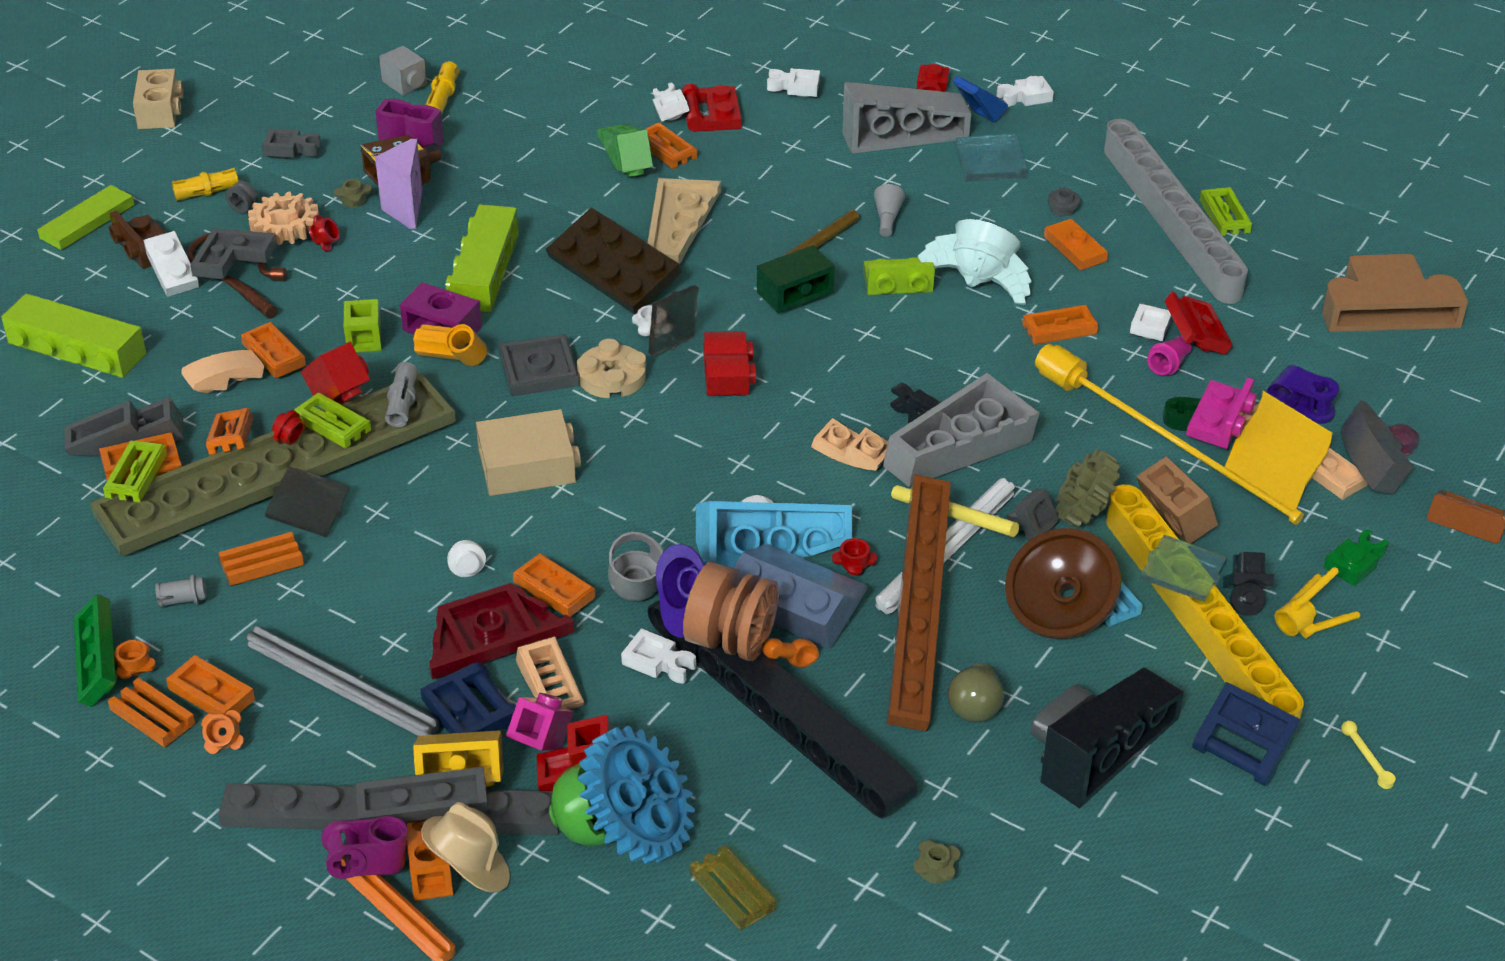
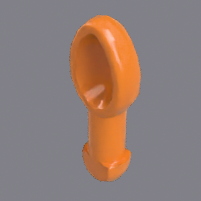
(798, 653)

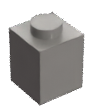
(403, 70)

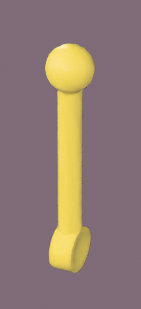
(1386, 779)

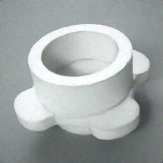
(643, 320)

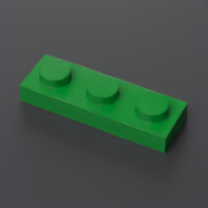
(94, 650)

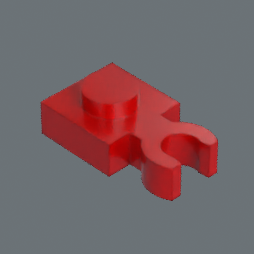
(933, 77)

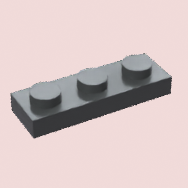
(421, 795)

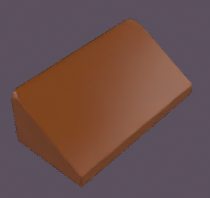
(1467, 516)

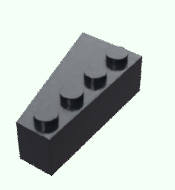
(1107, 735)

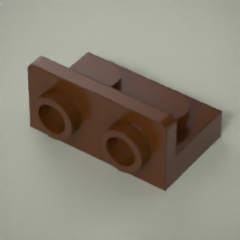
(132, 234)

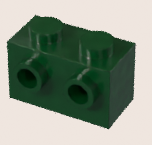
(795, 278)

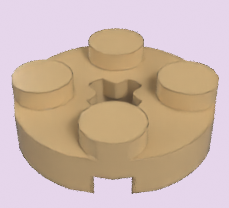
(624, 366)

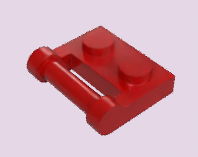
(721, 108)

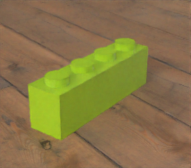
(485, 254)
(74, 335)

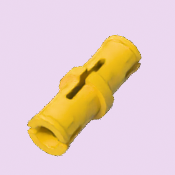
(204, 184)

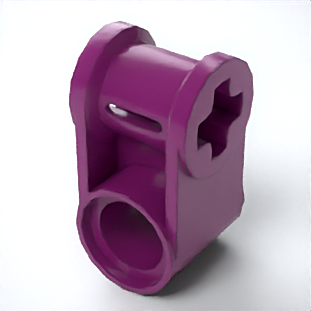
(368, 849)

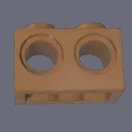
(1178, 500)

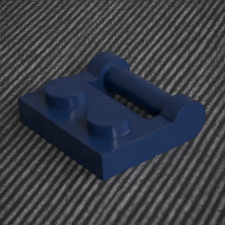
(458, 706)
(1253, 721)

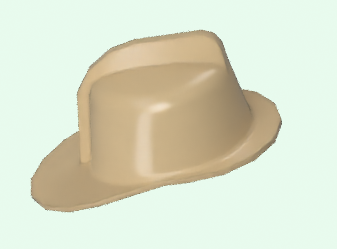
(469, 845)

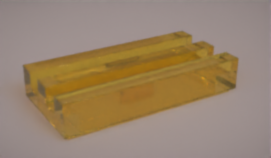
(728, 860)

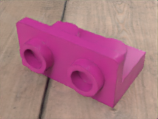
(1221, 413)

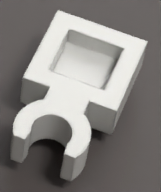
(797, 82)
(1028, 91)
(670, 103)
(654, 654)

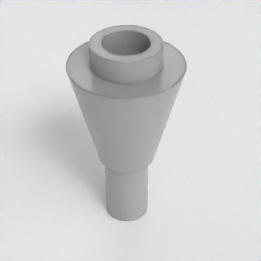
(888, 203)

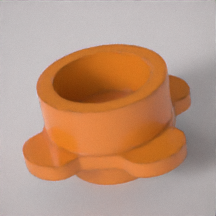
(133, 659)
(211, 731)

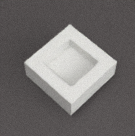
(1150, 322)

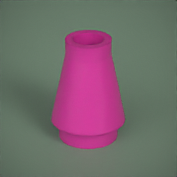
(1168, 356)

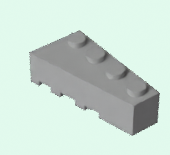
(901, 117)
(961, 431)

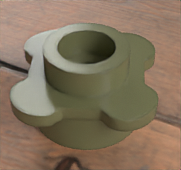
(353, 192)
(936, 862)

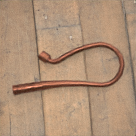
(245, 291)

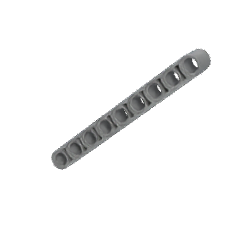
(1176, 211)

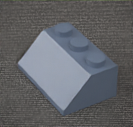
(811, 597)

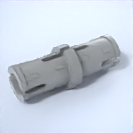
(401, 394)

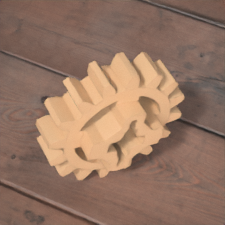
(283, 215)

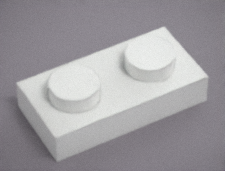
(170, 263)

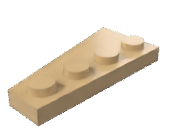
(679, 213)

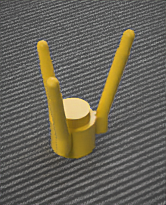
(1299, 612)

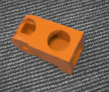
(428, 872)

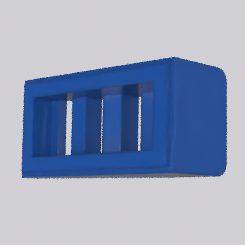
(980, 100)

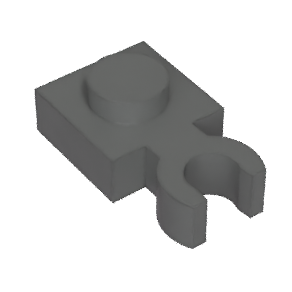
(287, 142)

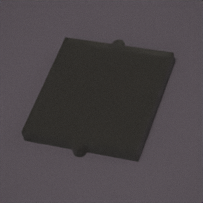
(673, 320)
(307, 501)

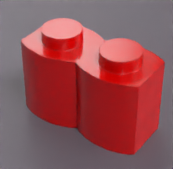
(727, 363)

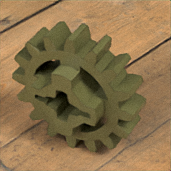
(1087, 488)

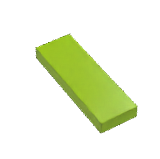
(85, 217)

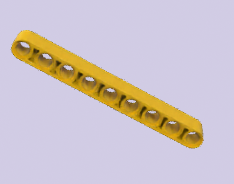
(1211, 623)

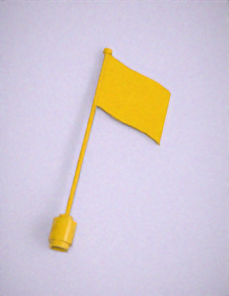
(1269, 459)

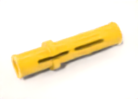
(443, 86)

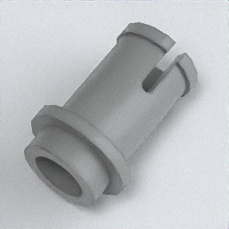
(181, 591)

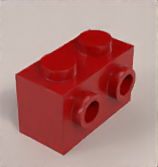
(337, 374)

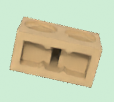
(157, 98)

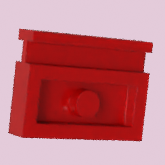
(1198, 323)

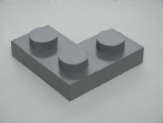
(228, 245)

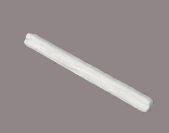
(956, 536)

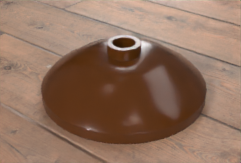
(1049, 567)

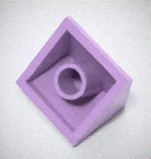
(400, 182)

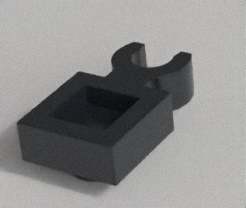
(912, 402)

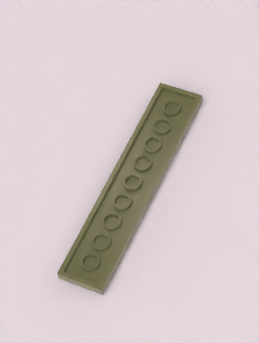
(249, 474)

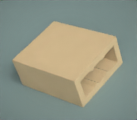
(527, 452)

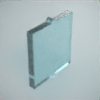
(1184, 568)

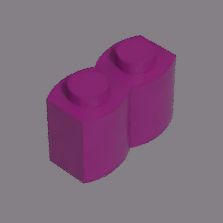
(401, 118)

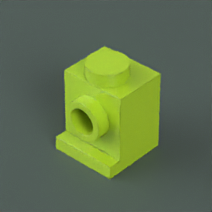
(363, 325)

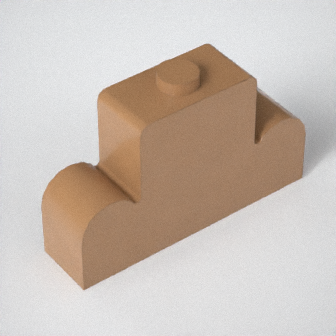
(1392, 295)

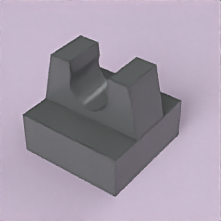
(1035, 514)

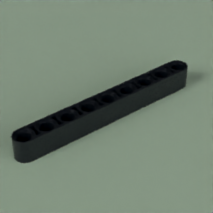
(805, 723)

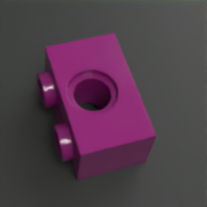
(439, 308)

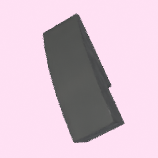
(121, 425)
(1375, 450)

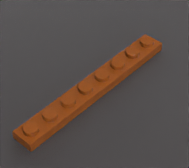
(919, 604)

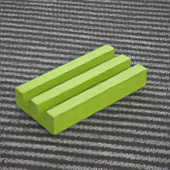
(1219, 211)
(328, 424)
(141, 472)

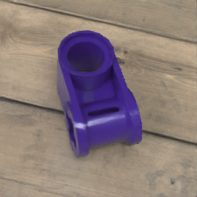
(1306, 392)

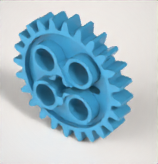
(636, 795)

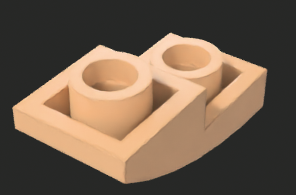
(215, 370)
(846, 446)

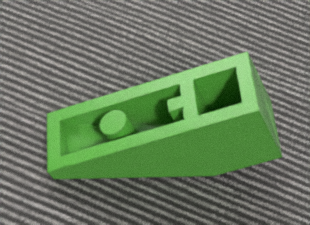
(627, 148)

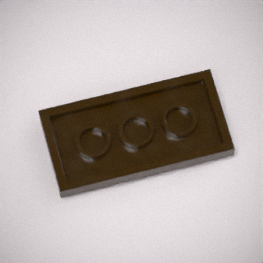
(614, 260)

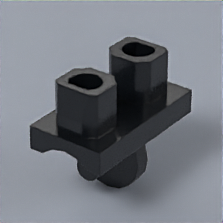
(1248, 581)

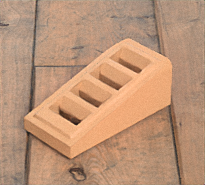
(545, 651)

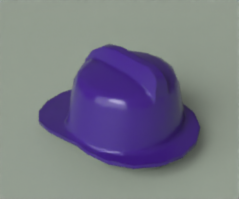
(674, 579)

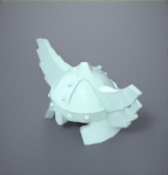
(981, 255)

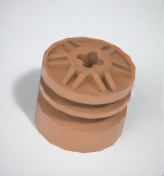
(730, 611)

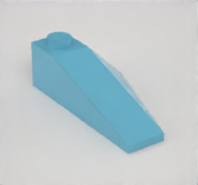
(803, 530)

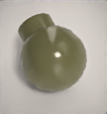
(976, 693)

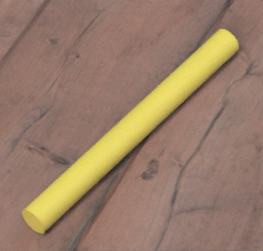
(967, 514)

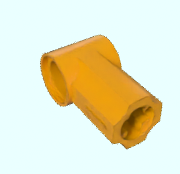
(450, 343)

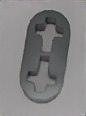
(1058, 708)

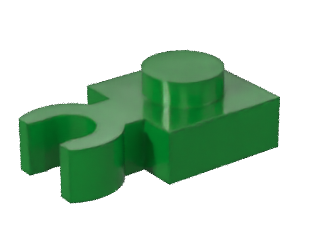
(1354, 559)

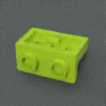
(898, 276)

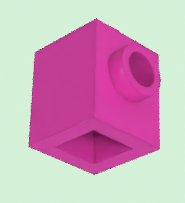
(540, 722)

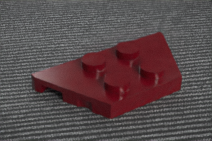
(491, 627)

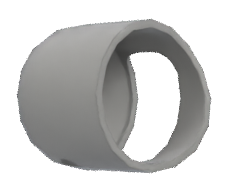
(633, 572)

